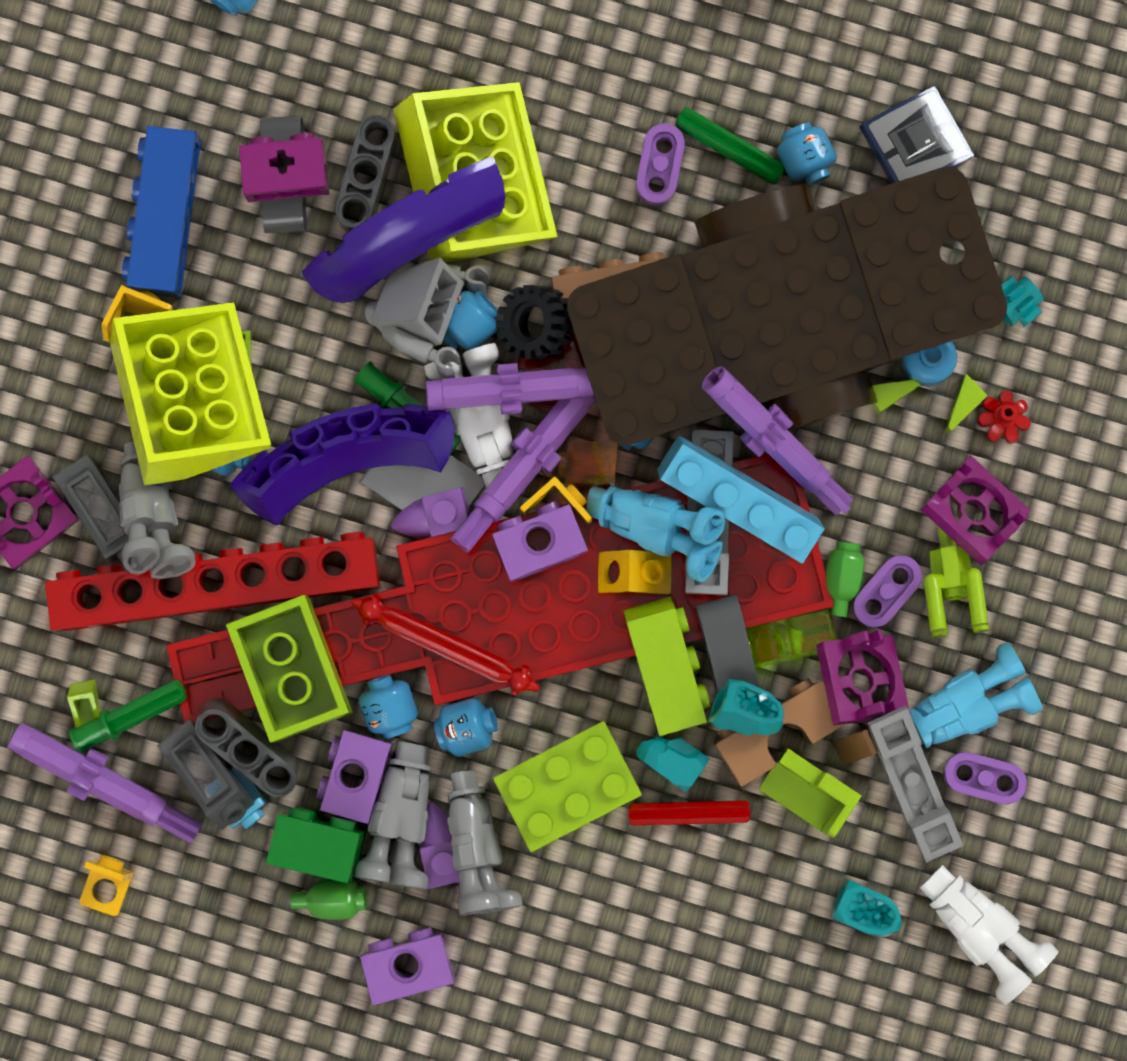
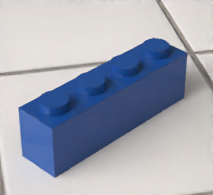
(162, 211)

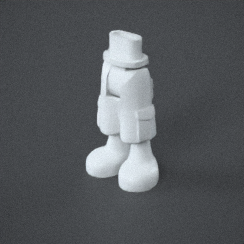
(481, 429)
(982, 928)

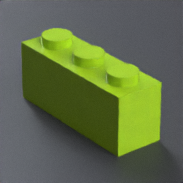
(667, 665)

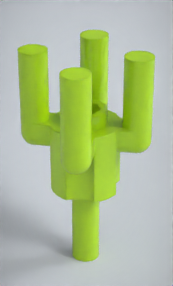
(953, 580)

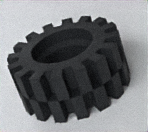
(516, 322)

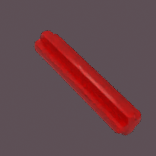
(689, 813)

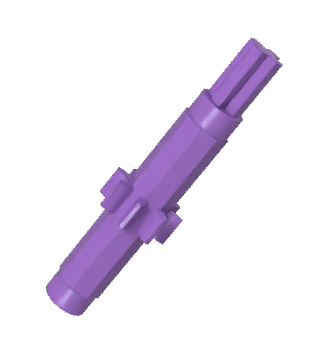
(508, 388)
(768, 432)
(533, 454)
(91, 776)

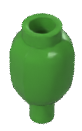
(844, 575)
(332, 899)

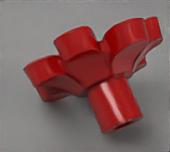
(999, 422)

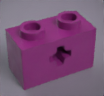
(304, 177)

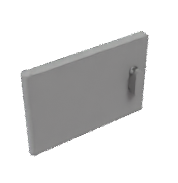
(407, 484)

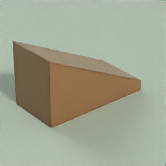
(855, 746)

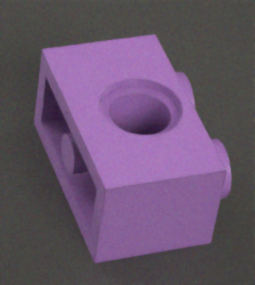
(565, 542)
(372, 757)
(385, 980)

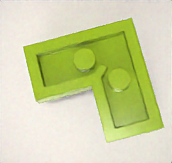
(810, 793)

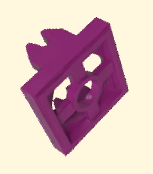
(62, 515)
(976, 546)
(882, 647)

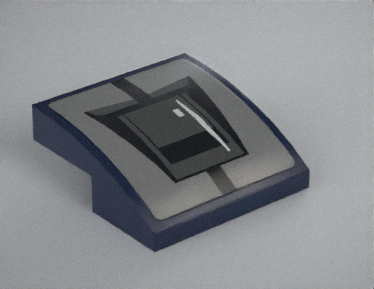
(916, 137)

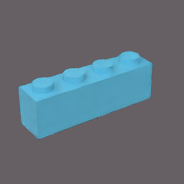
(740, 499)

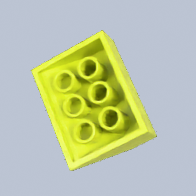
(462, 127)
(187, 391)

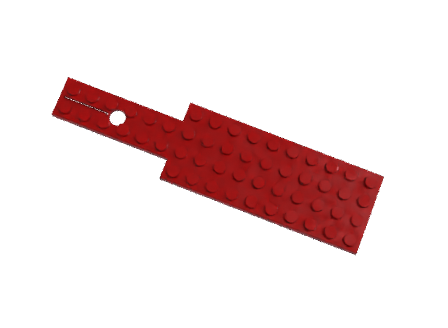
(542, 621)

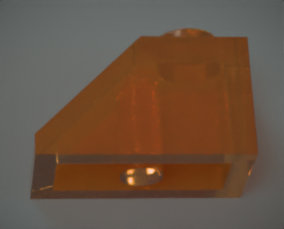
(589, 464)

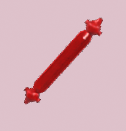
(445, 644)

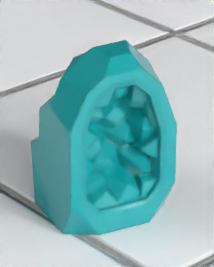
(746, 709)
(673, 760)
(866, 910)

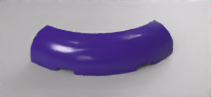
(407, 231)
(340, 446)

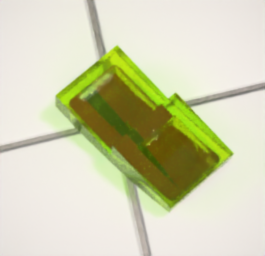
(790, 638)

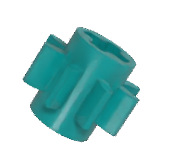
(1021, 301)

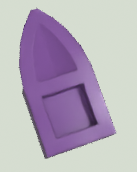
(433, 514)
(437, 849)

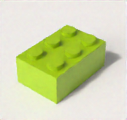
(289, 668)
(567, 786)

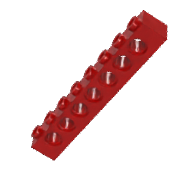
(69, 612)

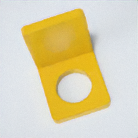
(133, 302)
(569, 494)
(638, 572)
(111, 869)

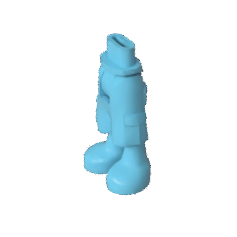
(656, 524)
(963, 705)

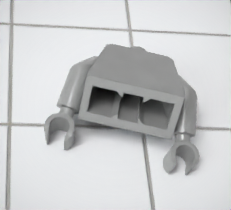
(419, 306)

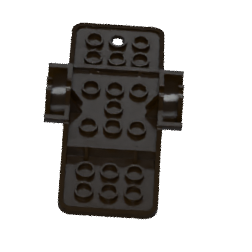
(787, 304)

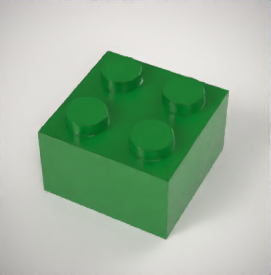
(316, 845)

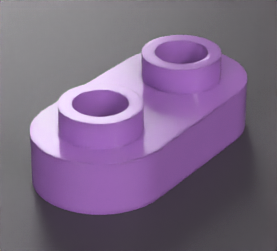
(660, 165)
(887, 592)
(984, 778)

